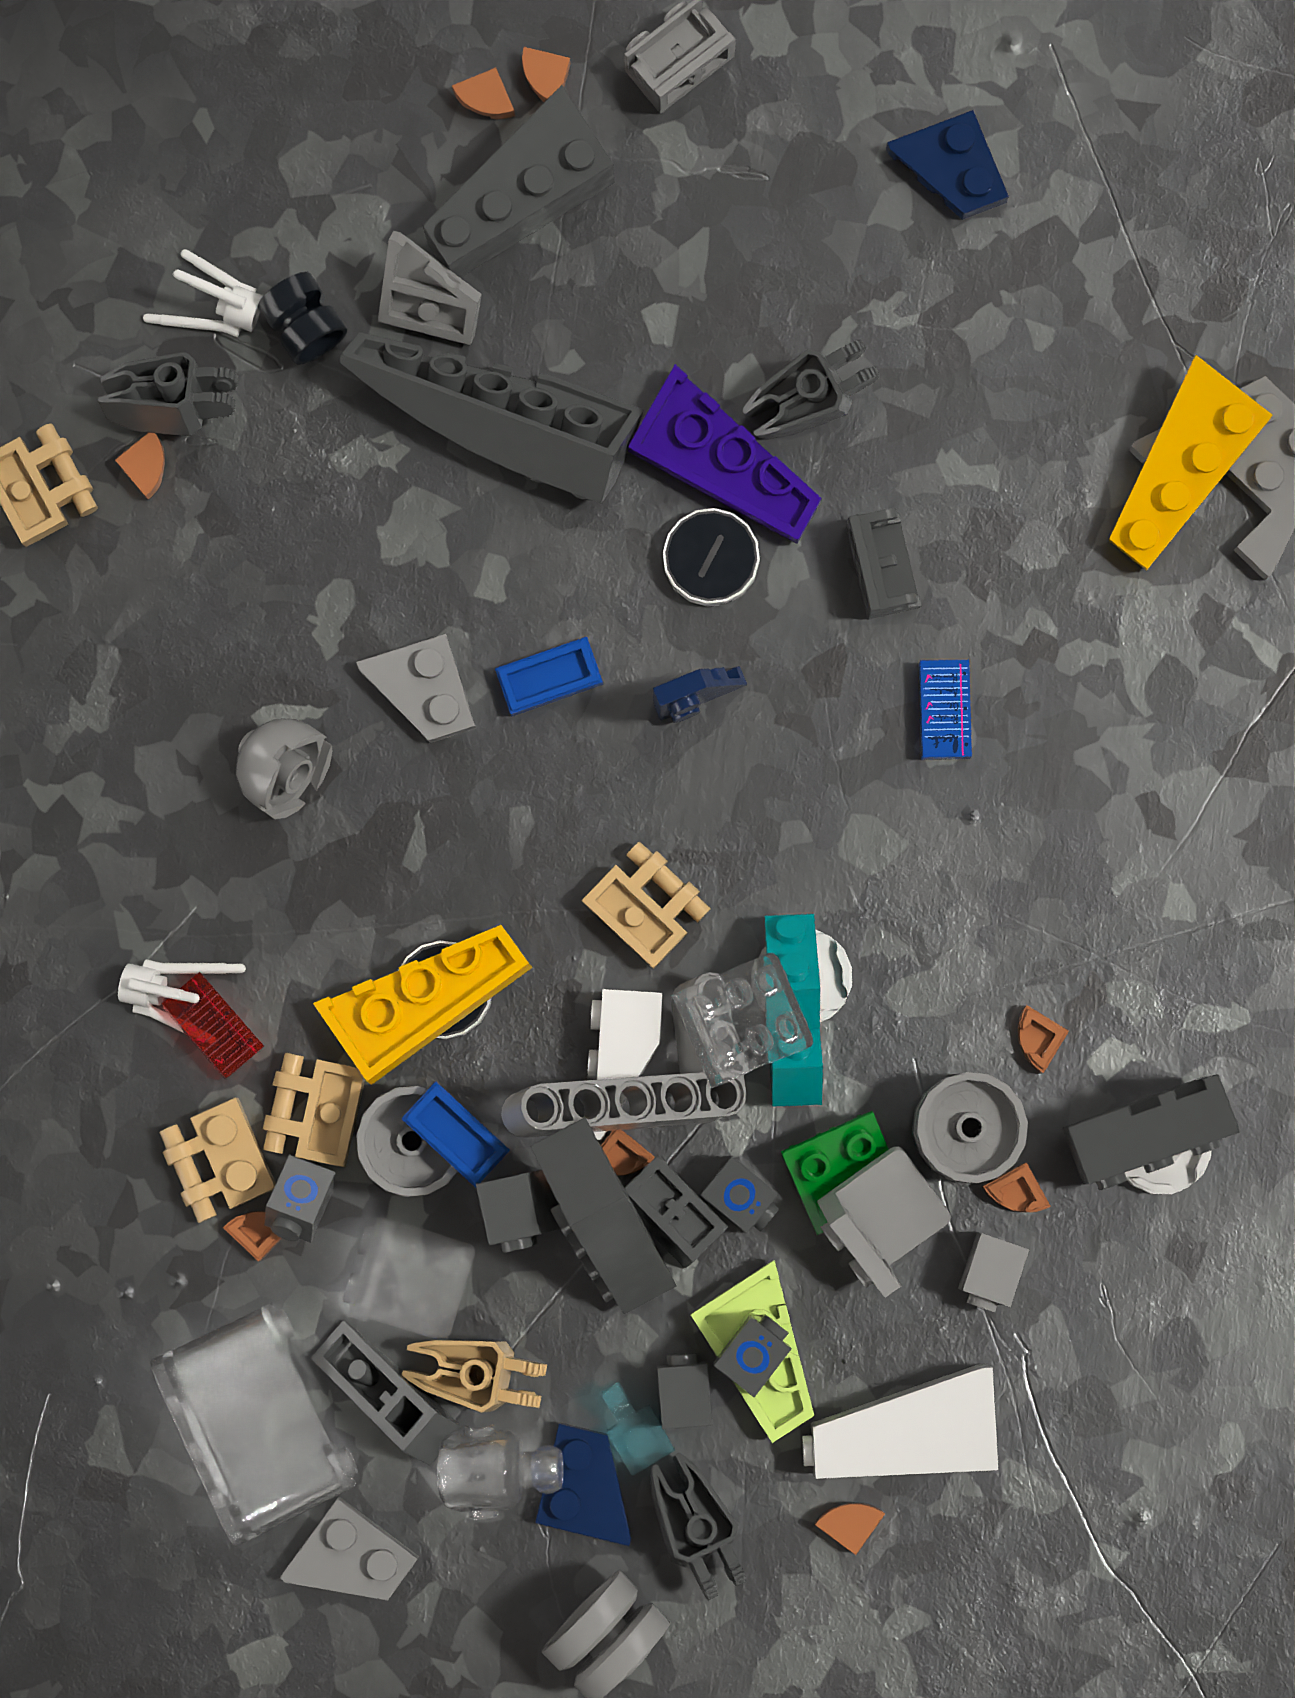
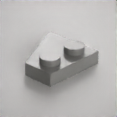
(426, 294)
(423, 687)
(350, 1556)

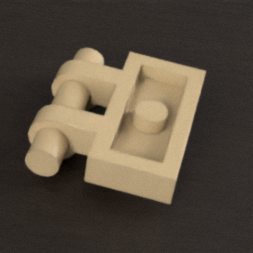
(25, 494)
(636, 915)
(328, 1115)
(232, 1154)

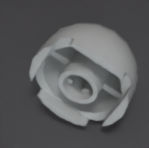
(280, 763)

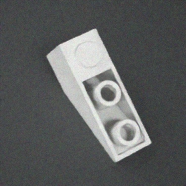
(628, 1035)

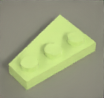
(784, 1398)

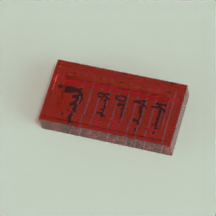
(214, 1027)

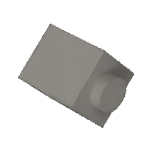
(992, 1272)

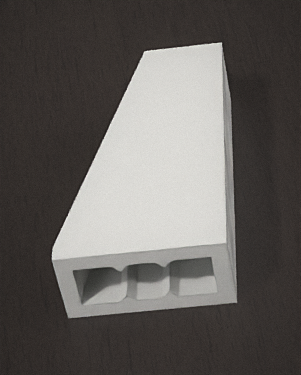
(915, 1431)

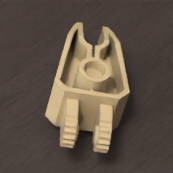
(475, 1373)

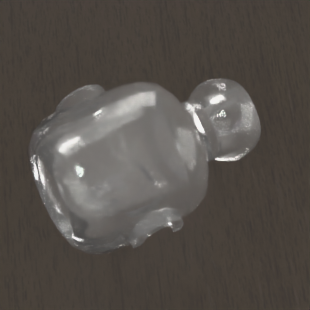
(490, 1469)

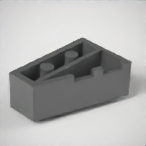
(1151, 1131)
(517, 1209)

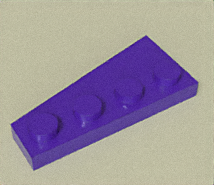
(708, 450)

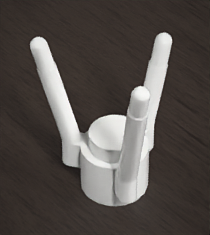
(236, 302)
(146, 986)

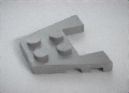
(1264, 474)

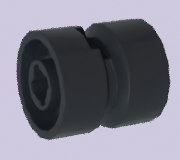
(299, 312)

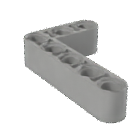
(645, 1095)

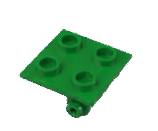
(831, 1159)

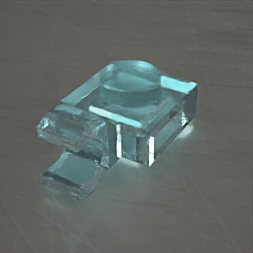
(637, 1434)

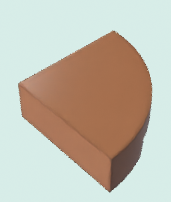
(544, 71)
(485, 95)
(144, 464)
(1039, 1038)
(625, 1153)
(1017, 1191)
(252, 1234)
(850, 1524)

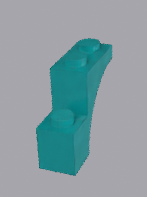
(798, 1077)

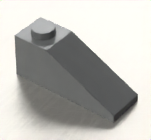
(384, 1395)

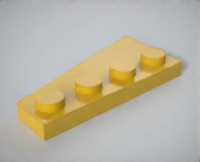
(1192, 453)
(403, 1012)

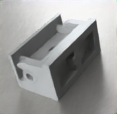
(678, 54)

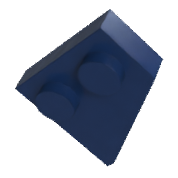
(953, 163)
(685, 694)
(590, 1490)

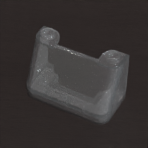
(251, 1424)

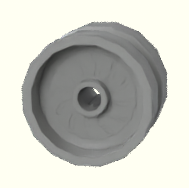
(996, 1140)
(386, 1157)
(612, 1642)

